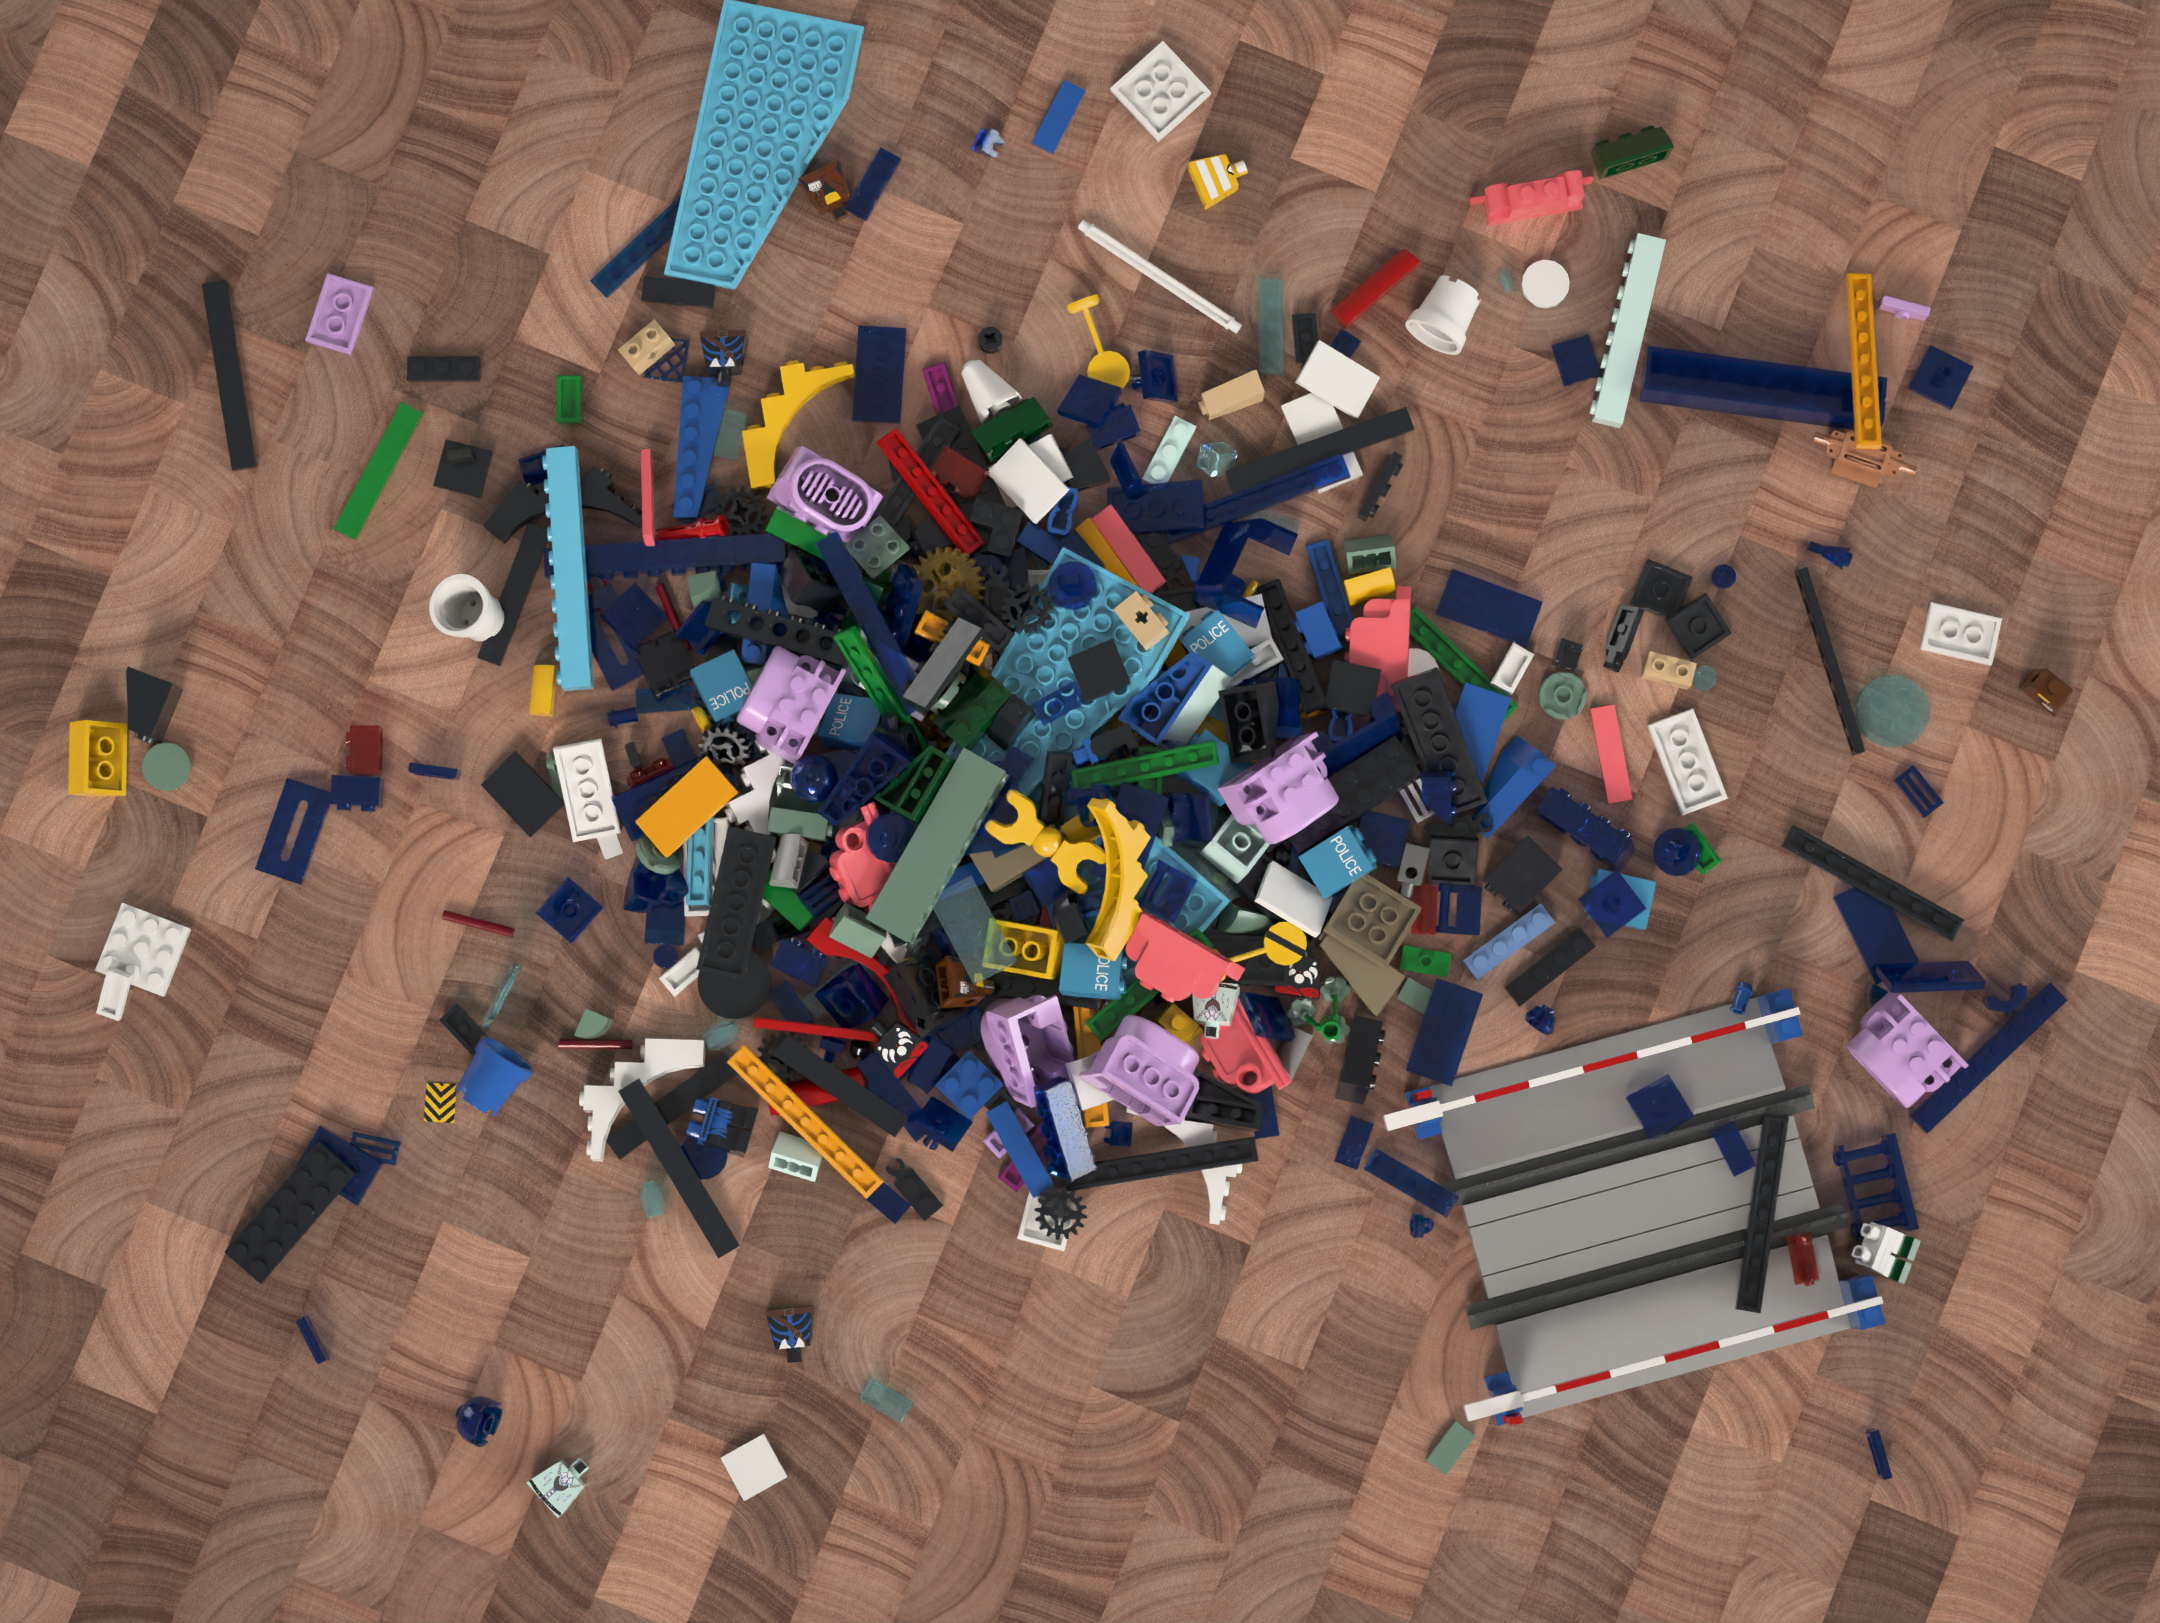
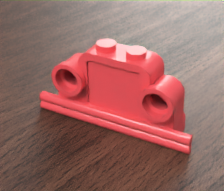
(1533, 199)
(1383, 639)
(854, 867)
(1176, 961)
(1243, 1057)

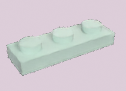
(1169, 451)

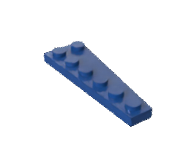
(698, 431)

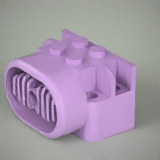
(803, 489)
(789, 702)
(1282, 791)
(1026, 1043)
(1903, 1050)
(1146, 1071)

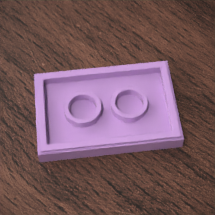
(339, 314)

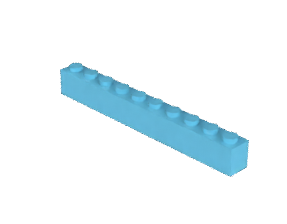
(569, 568)

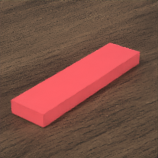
(647, 497)
(1129, 549)
(1611, 754)

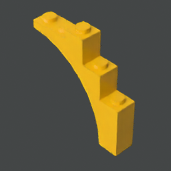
(799, 387)
(1124, 877)

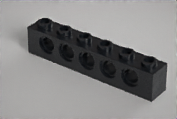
(719, 621)

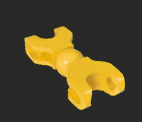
(1046, 841)

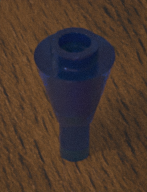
(1836, 555)

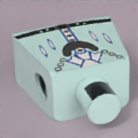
(1217, 1009)
(559, 1485)

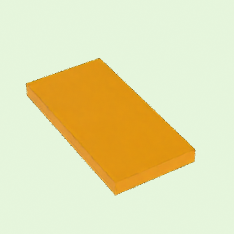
(686, 807)

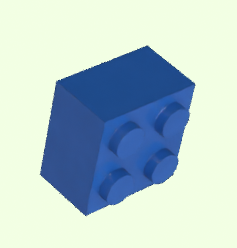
(1320, 631)
(969, 1085)

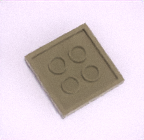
(1372, 920)

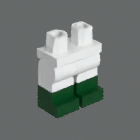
(1877, 1251)

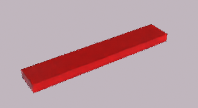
(930, 491)
(814, 1029)

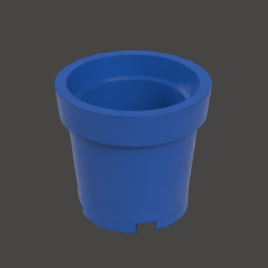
(493, 1075)

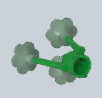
(1331, 1027)

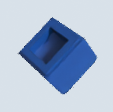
(1191, 566)

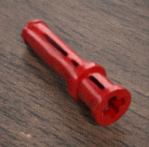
(702, 528)

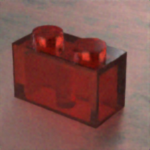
(959, 471)
(365, 750)

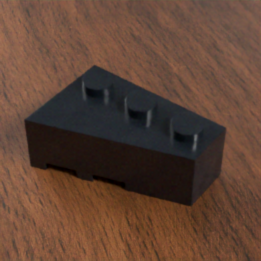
(1360, 1059)
(1224, 1106)

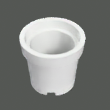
(1444, 316)
(453, 606)

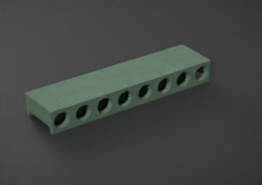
(937, 846)

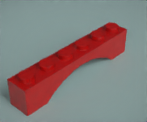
(820, 939)

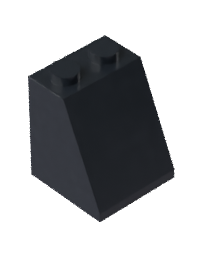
(150, 705)
(1521, 875)

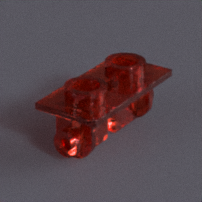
(658, 767)
(1426, 898)
(1803, 1259)

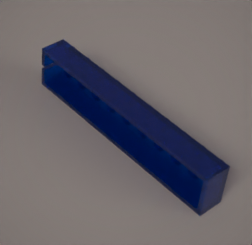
(1751, 387)

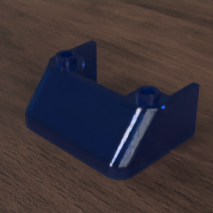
(1218, 586)

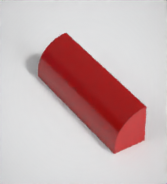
(1375, 288)
(814, 1095)

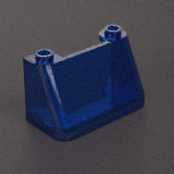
(1382, 727)

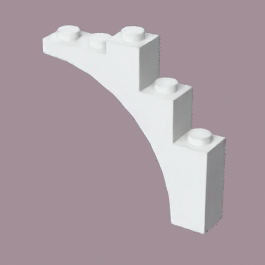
(754, 805)
(605, 1102)
(1198, 1134)

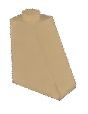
(1232, 395)

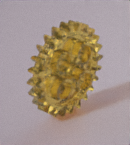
(960, 571)

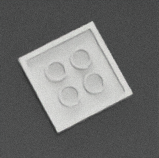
(1160, 91)
(144, 947)

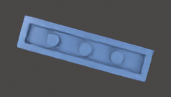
(1508, 941)

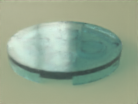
(1892, 711)
(501, 995)

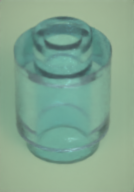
(721, 1034)
(652, 1199)

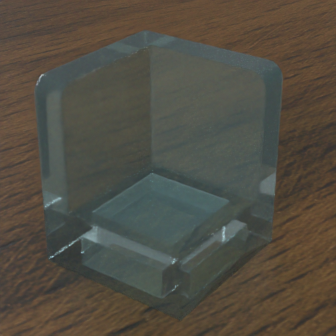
(1216, 458)

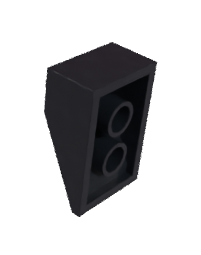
(1250, 720)

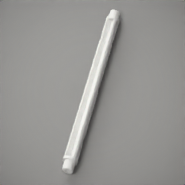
(1159, 276)

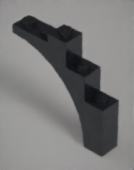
(524, 504)

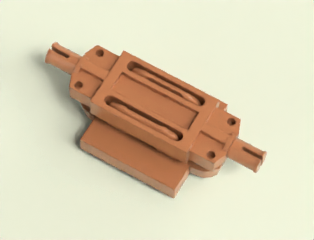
(1862, 465)

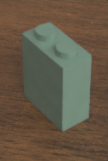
(808, 825)

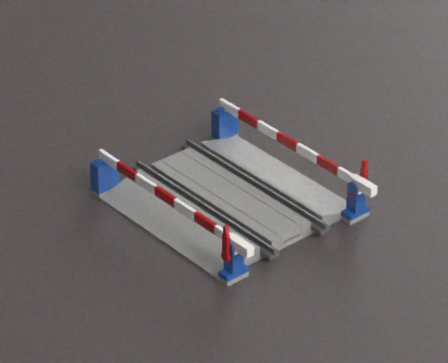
(1622, 1250)

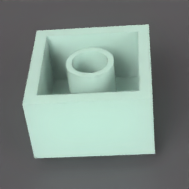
(1235, 848)

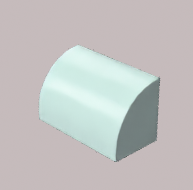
(795, 1157)

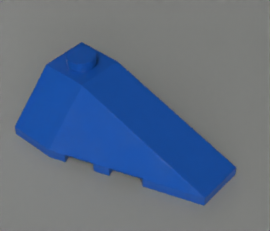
(766, 593)
(1161, 701)
(1513, 779)

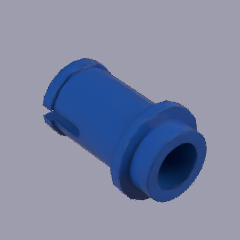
(1741, 998)

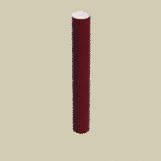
(670, 611)
(478, 923)
(595, 1044)

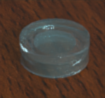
(1506, 281)
(1704, 678)

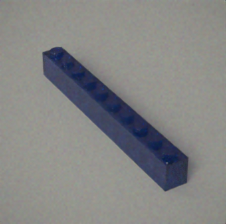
(678, 556)

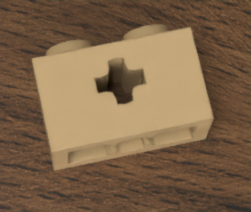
(646, 347)
(1148, 633)
(1668, 670)

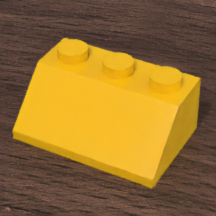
(97, 758)

